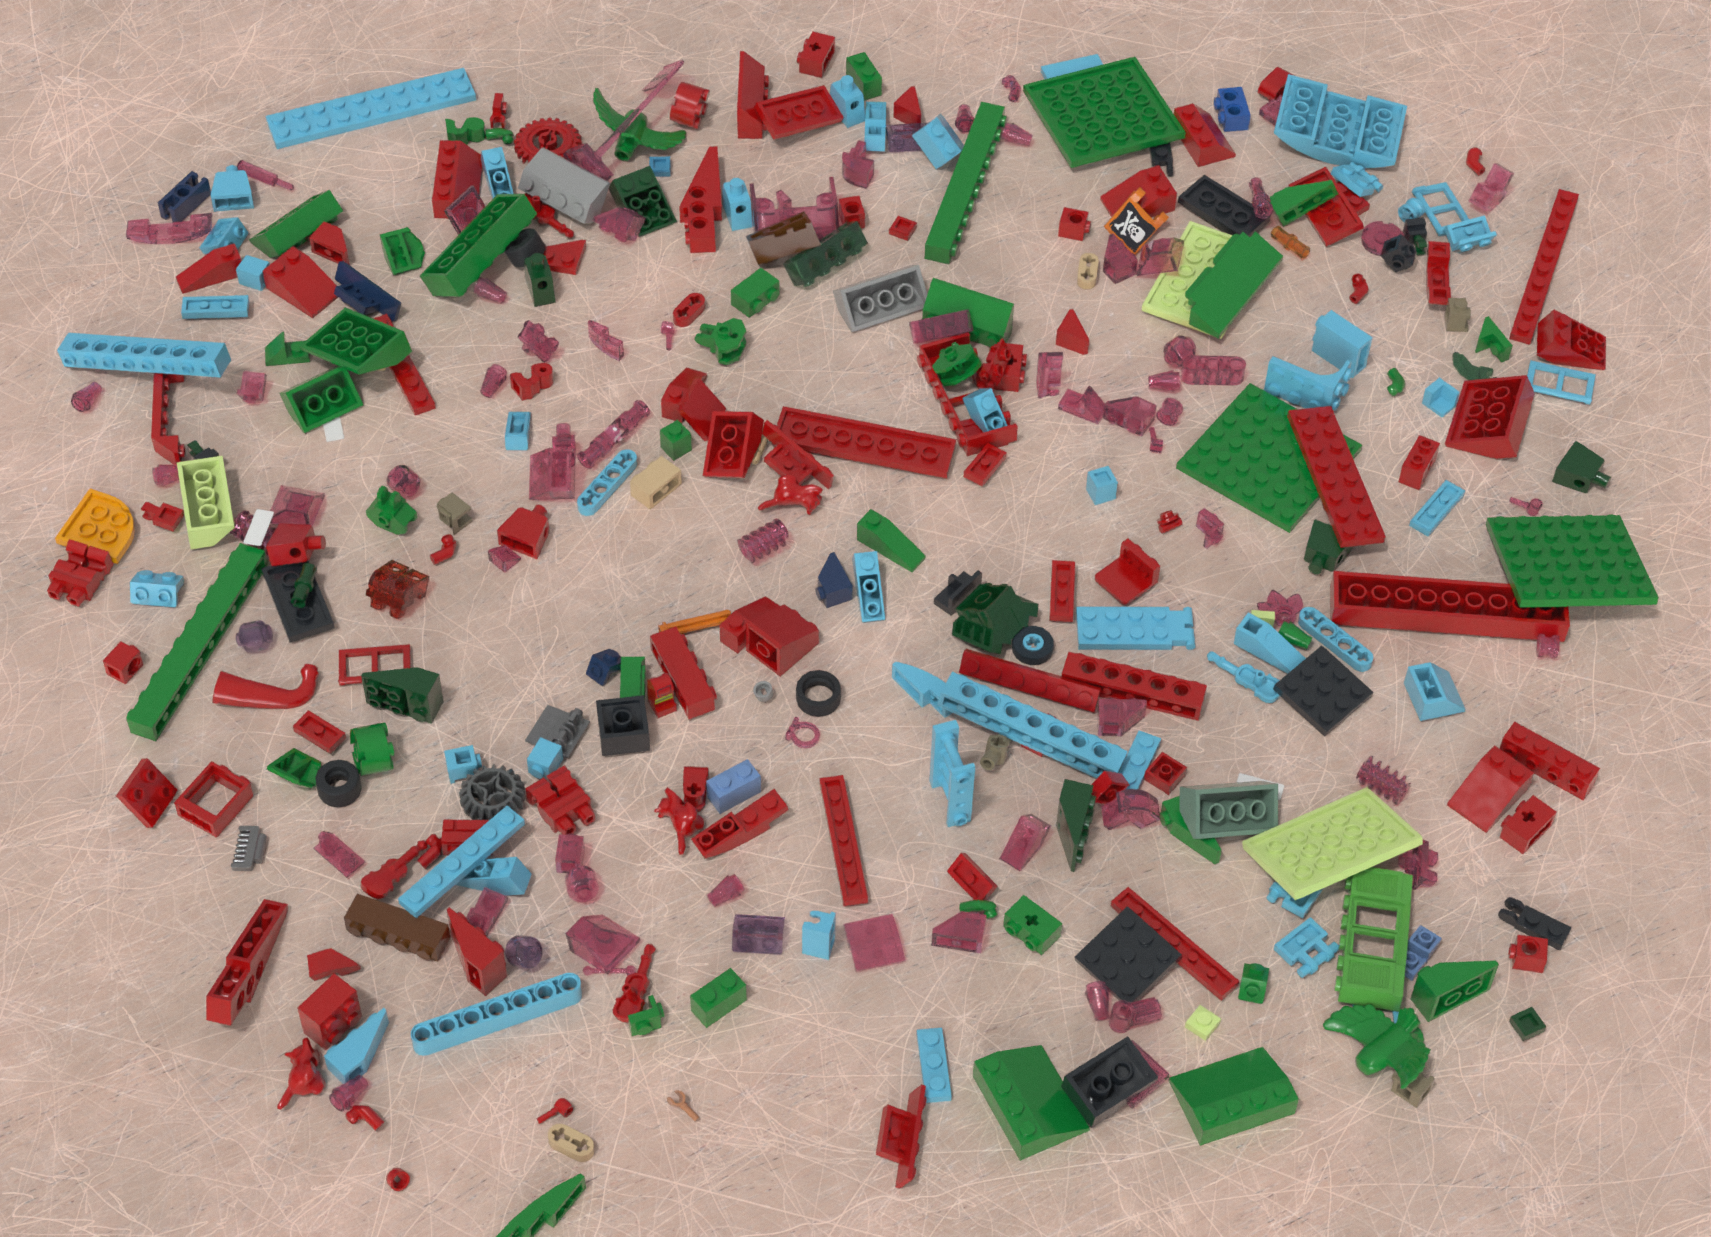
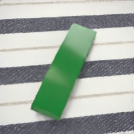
(545, 1209)

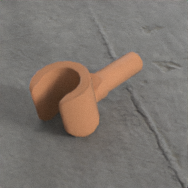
(682, 1104)

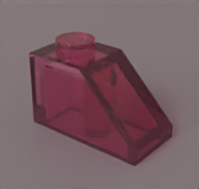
(1025, 841)
(961, 932)

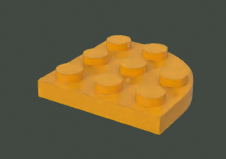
(100, 523)

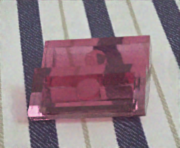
(874, 942)

